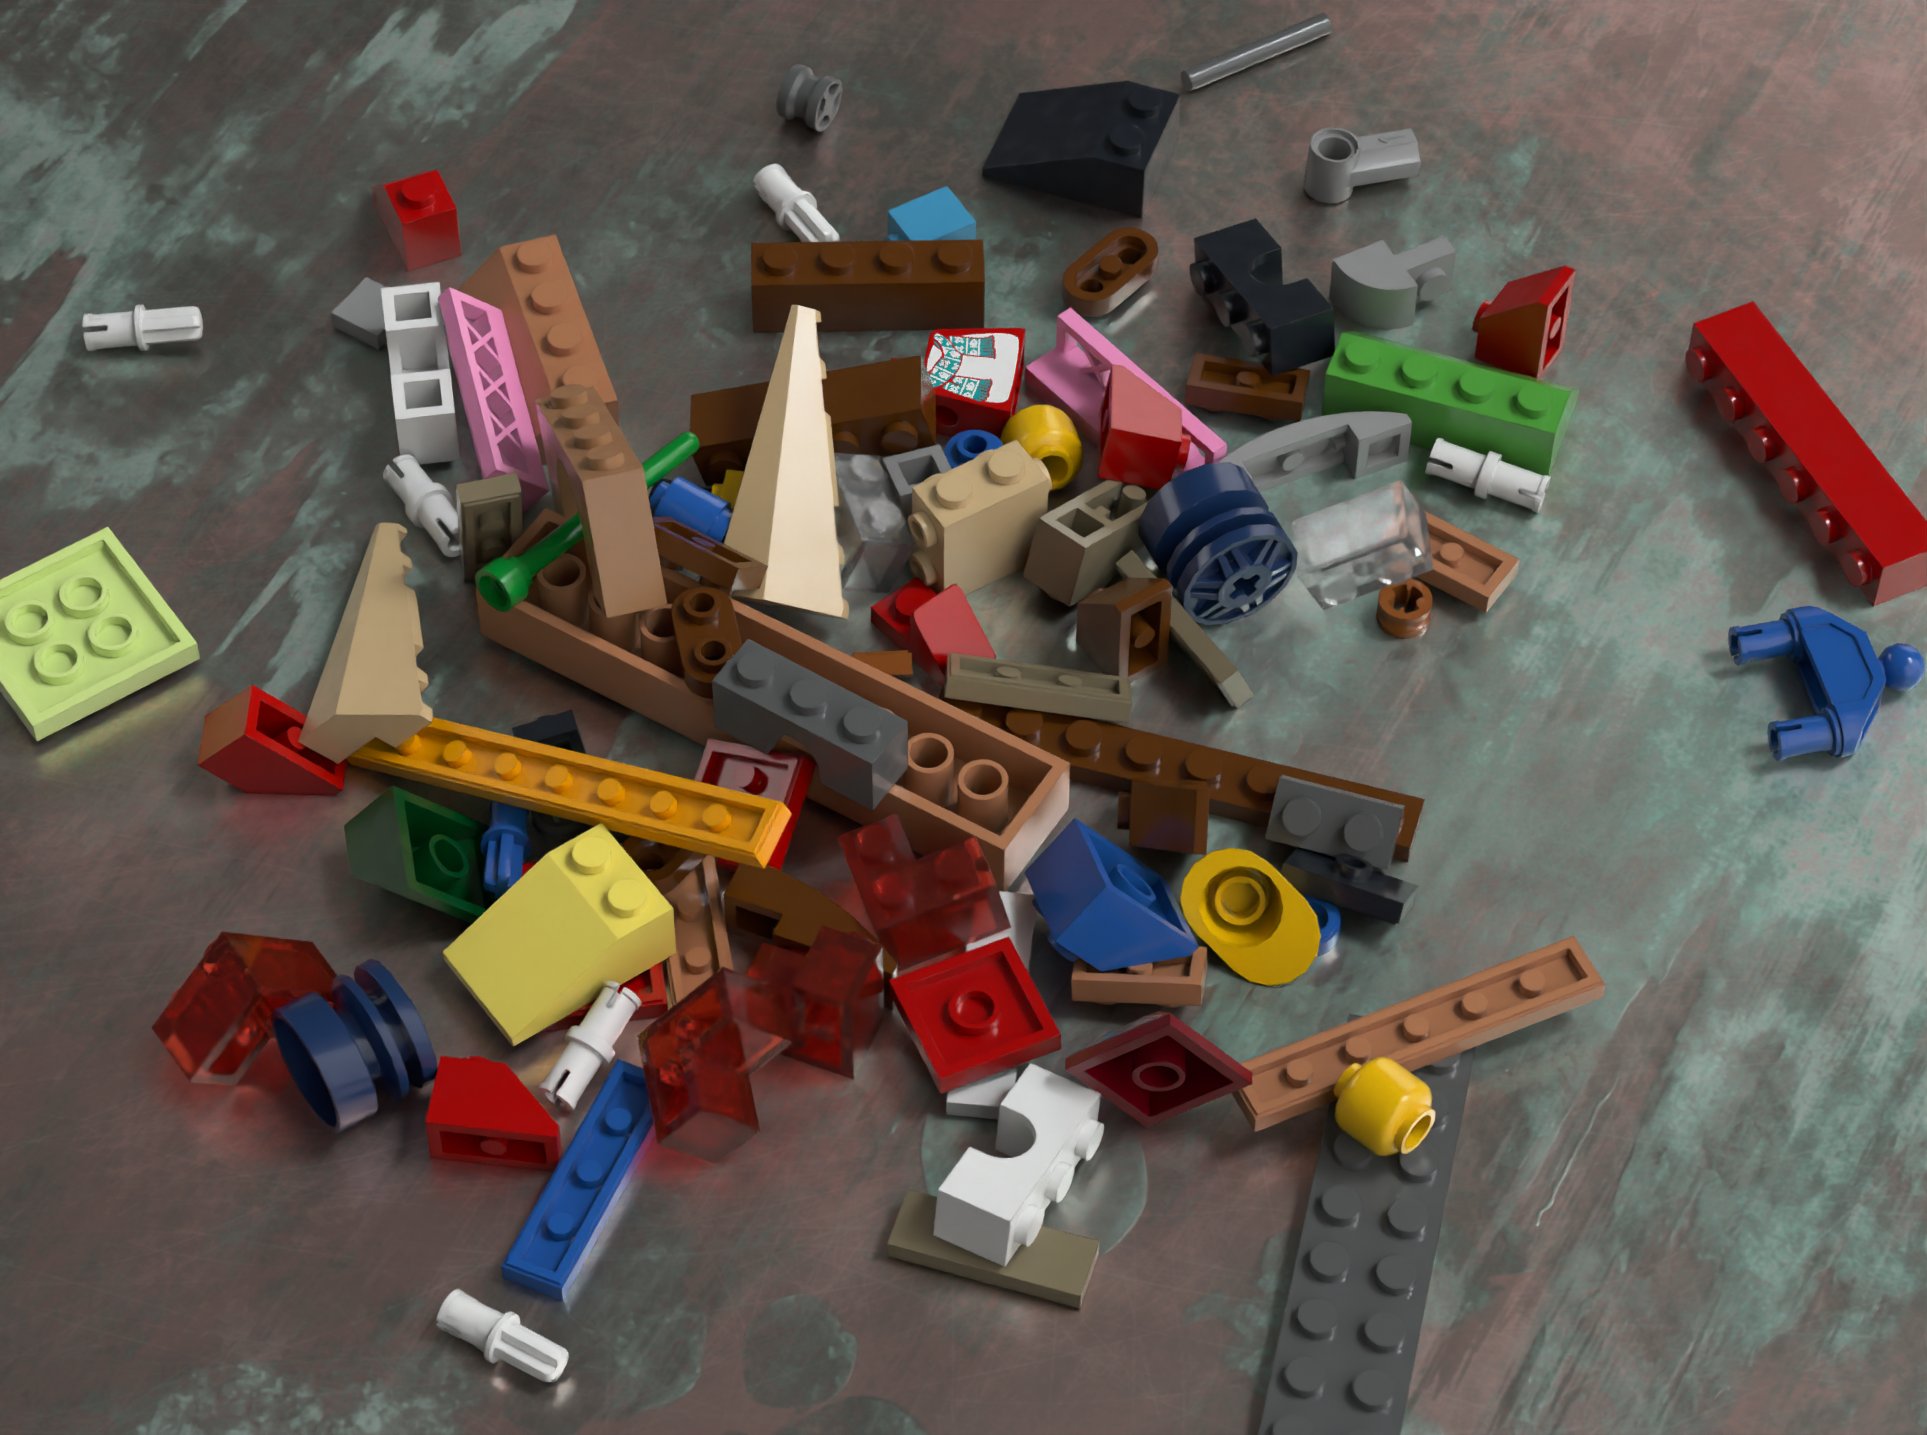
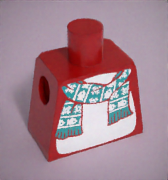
(975, 377)

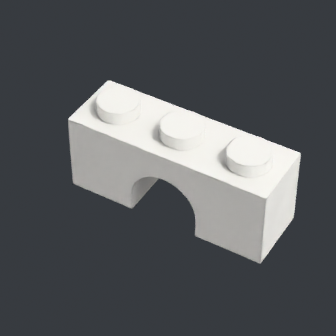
(420, 373)
(1001, 1202)

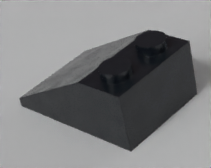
(1089, 143)

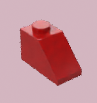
(419, 218)
(1525, 322)
(1139, 433)
(257, 748)
(489, 1117)

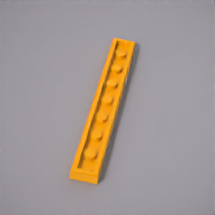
(585, 790)

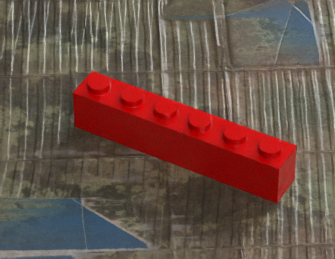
(1811, 452)

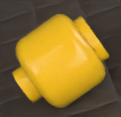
(1049, 436)
(1383, 1106)

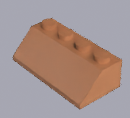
(543, 322)

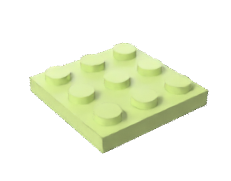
(84, 634)

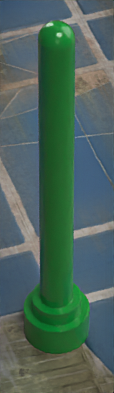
(506, 581)

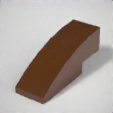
(788, 914)

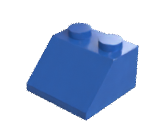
(1105, 903)

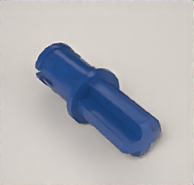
(504, 847)

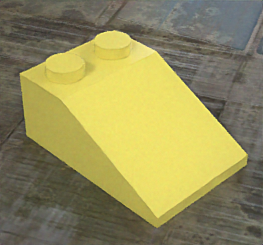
(562, 934)

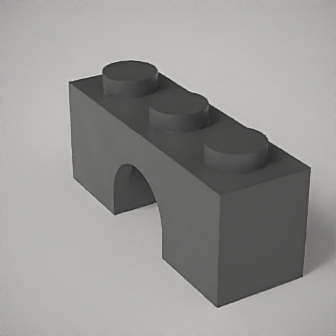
(852, 739)

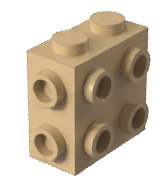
(977, 519)

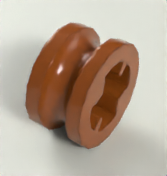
(1399, 623)

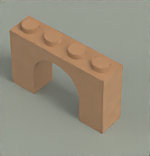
(604, 482)

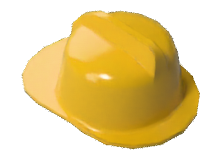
(1250, 916)

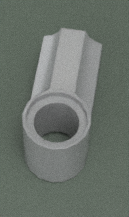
(1342, 160)

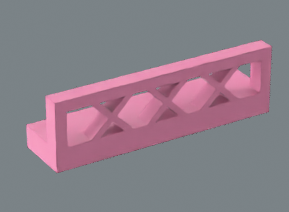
(1078, 379)
(492, 393)

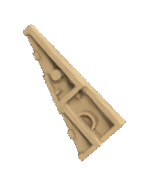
(791, 485)
(372, 668)

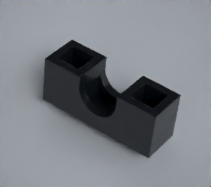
(1244, 282)

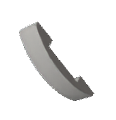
(1358, 439)

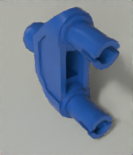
(1837, 672)

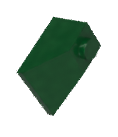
(420, 853)

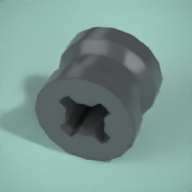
(809, 97)

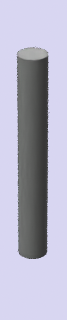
(1256, 52)

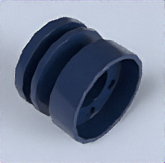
(1217, 543)
(367, 1039)

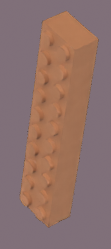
(960, 769)

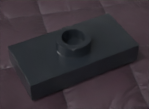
(1349, 884)

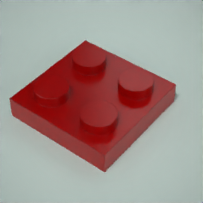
(975, 1014)

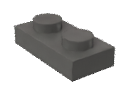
(1334, 821)

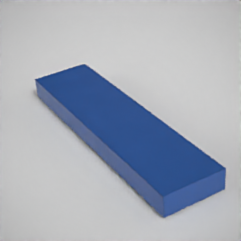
(584, 1186)

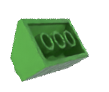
(1451, 399)

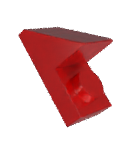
(931, 625)

